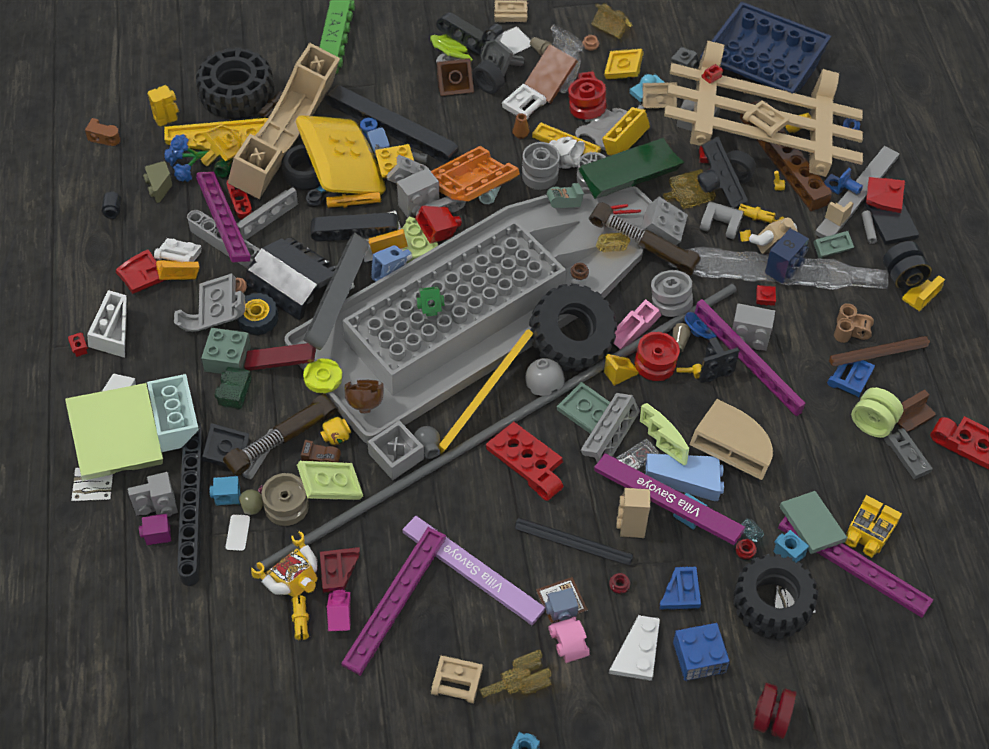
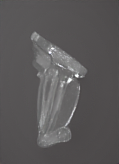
(570, 45)

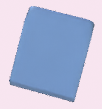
(377, 137)

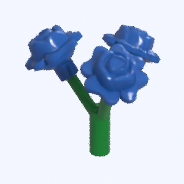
(177, 147)

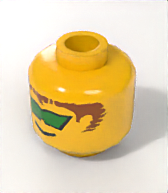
(335, 431)

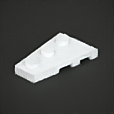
(638, 651)

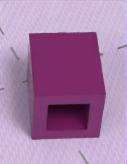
(155, 529)

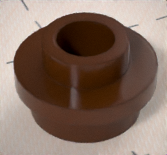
(579, 267)

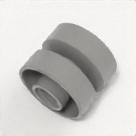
(540, 165)

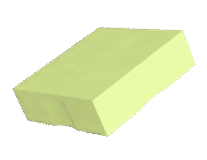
(114, 431)

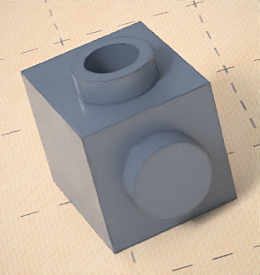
(562, 604)

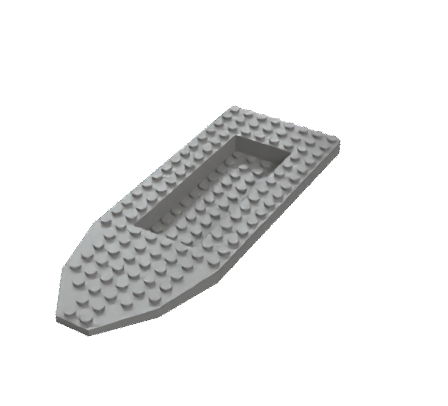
(489, 289)

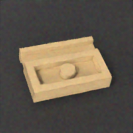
(510, 10)
(655, 95)

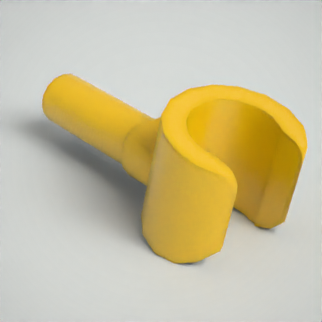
(779, 184)
(695, 369)

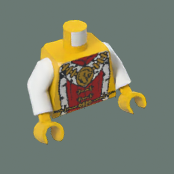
(292, 573)

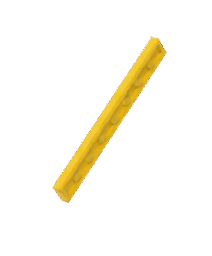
(484, 391)

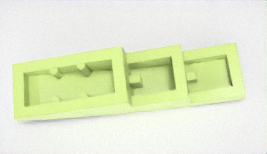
(665, 433)

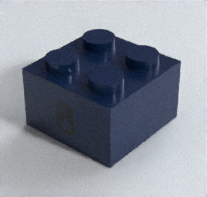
(787, 256)

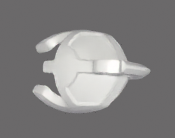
(569, 151)

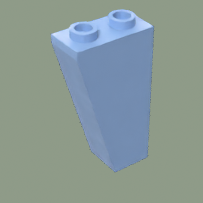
(697, 478)

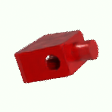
(437, 223)

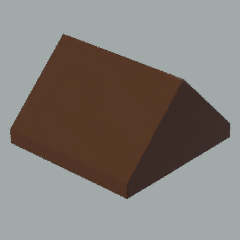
(454, 77)

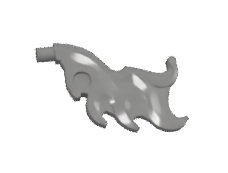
(601, 125)

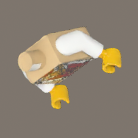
(770, 235)

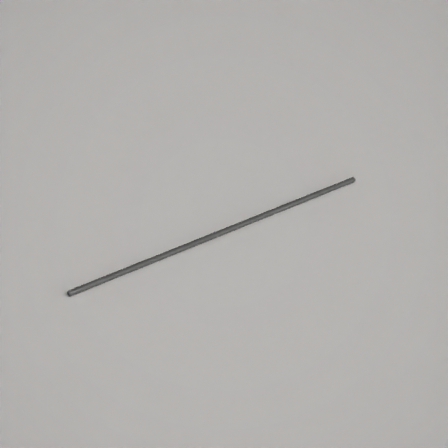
(477, 439)

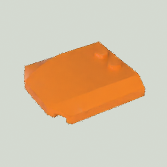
(473, 175)

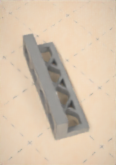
(267, 213)
(610, 425)

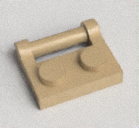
(768, 115)
(457, 672)

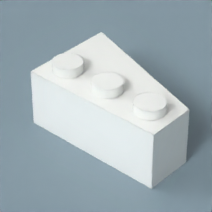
(109, 325)

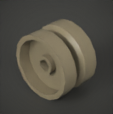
(285, 499)

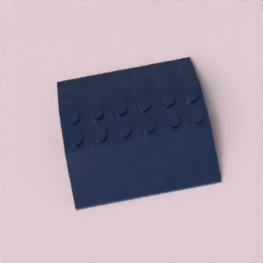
(770, 48)

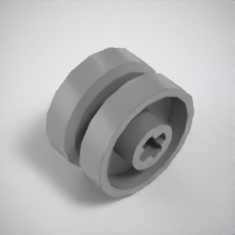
(672, 293)

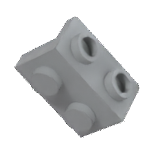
(404, 168)

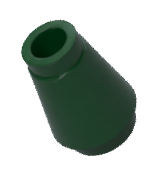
(222, 168)

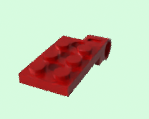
(947, 436)
(540, 480)

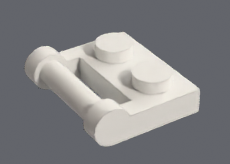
(521, 98)
(177, 251)

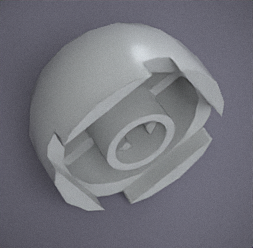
(544, 376)

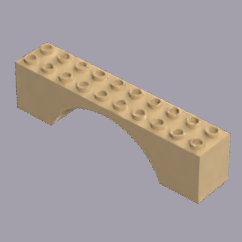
(263, 153)

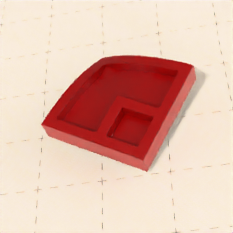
(885, 194)
(139, 272)

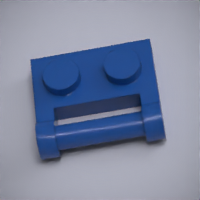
(856, 378)

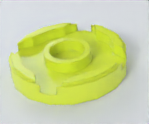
(322, 376)

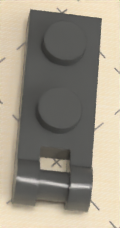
(908, 453)

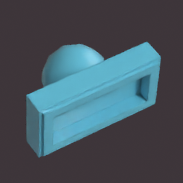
(637, 90)

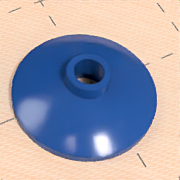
(697, 326)

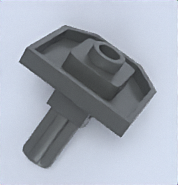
(500, 55)

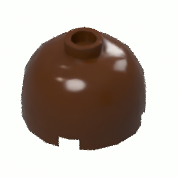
(364, 395)

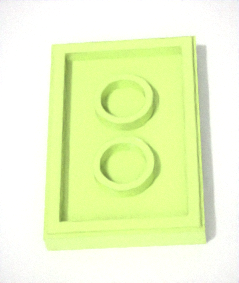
(329, 480)

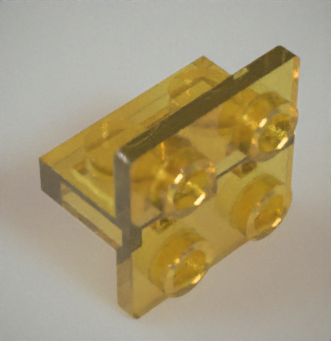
(610, 21)

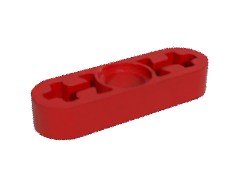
(237, 204)

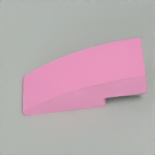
(636, 324)

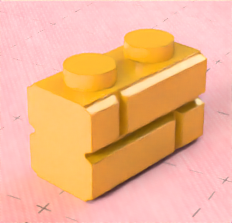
(163, 105)

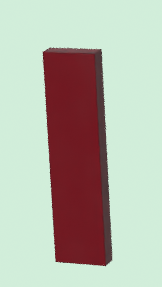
(280, 356)

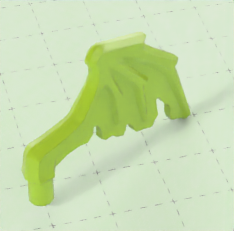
(450, 46)

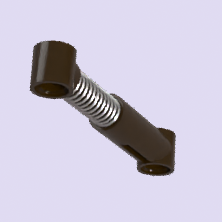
(684, 259)
(320, 409)

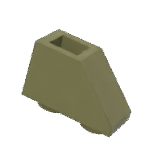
(159, 179)

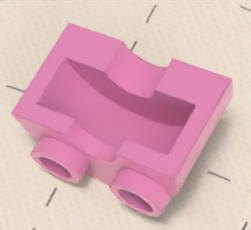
(570, 638)

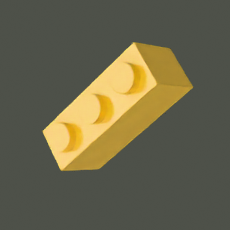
(626, 131)

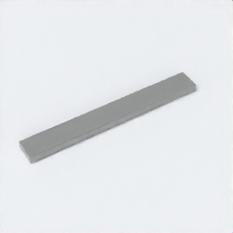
(876, 169)

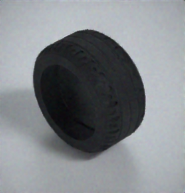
(298, 179)

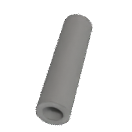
(869, 227)

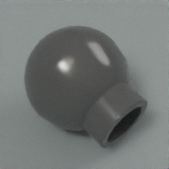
(430, 439)

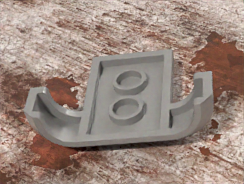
(216, 305)

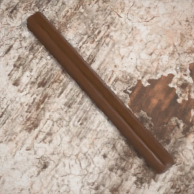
(878, 351)

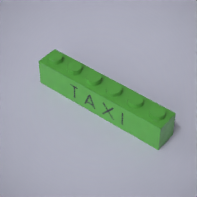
(337, 27)

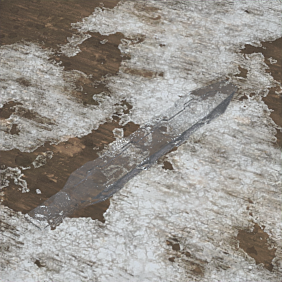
(814, 272)

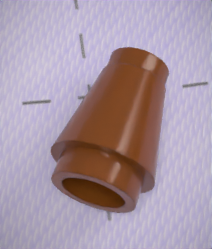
(521, 126)

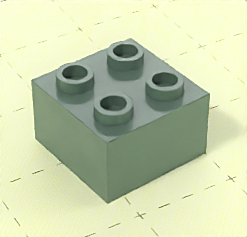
(225, 350)

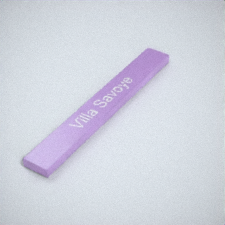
(480, 575)

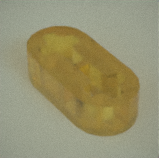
(612, 242)

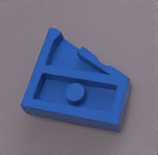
(682, 590)

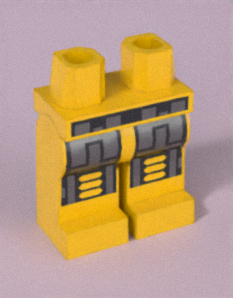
(868, 533)

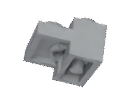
(154, 496)

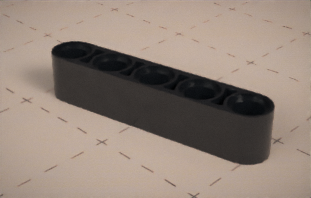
(344, 226)

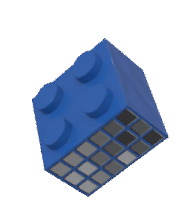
(701, 651)

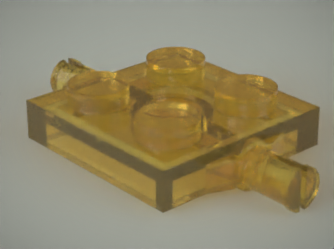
(688, 191)

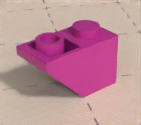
(339, 611)

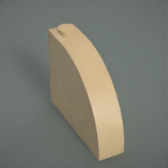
(734, 439)

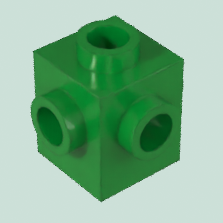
(427, 294)

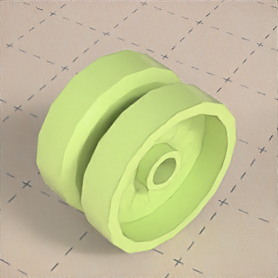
(877, 412)

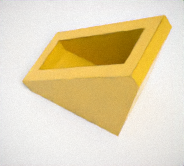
(619, 369)

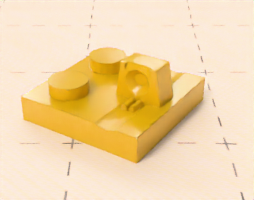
(623, 64)

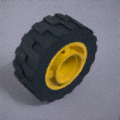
(266, 314)

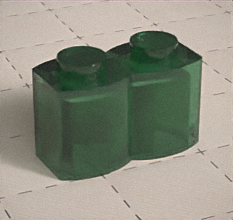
(233, 387)

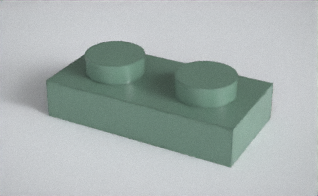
(833, 244)

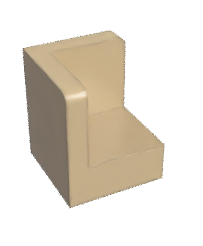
(838, 213)

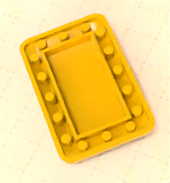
(340, 155)

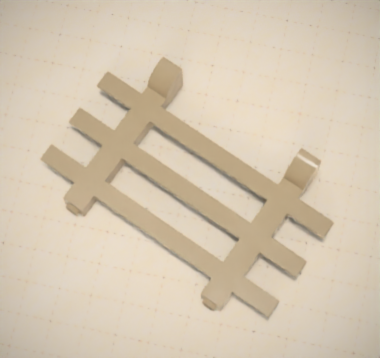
(820, 103)

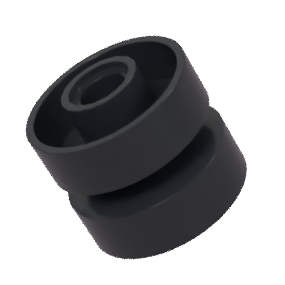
(907, 265)

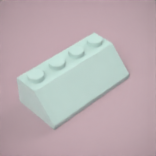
(172, 411)

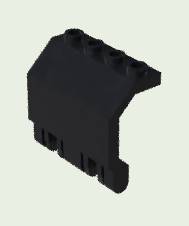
(288, 274)

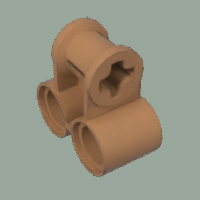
(852, 324)

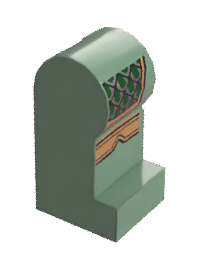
(565, 197)

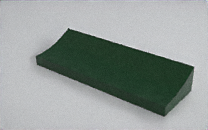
(629, 168)

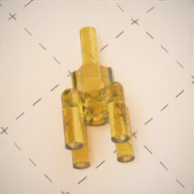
(520, 676)

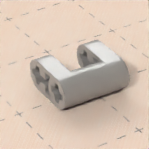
(724, 214)

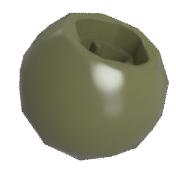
(251, 502)

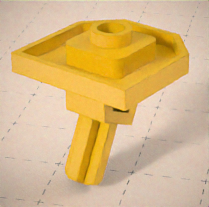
(223, 143)

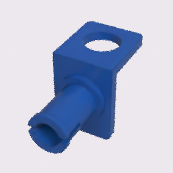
(844, 182)

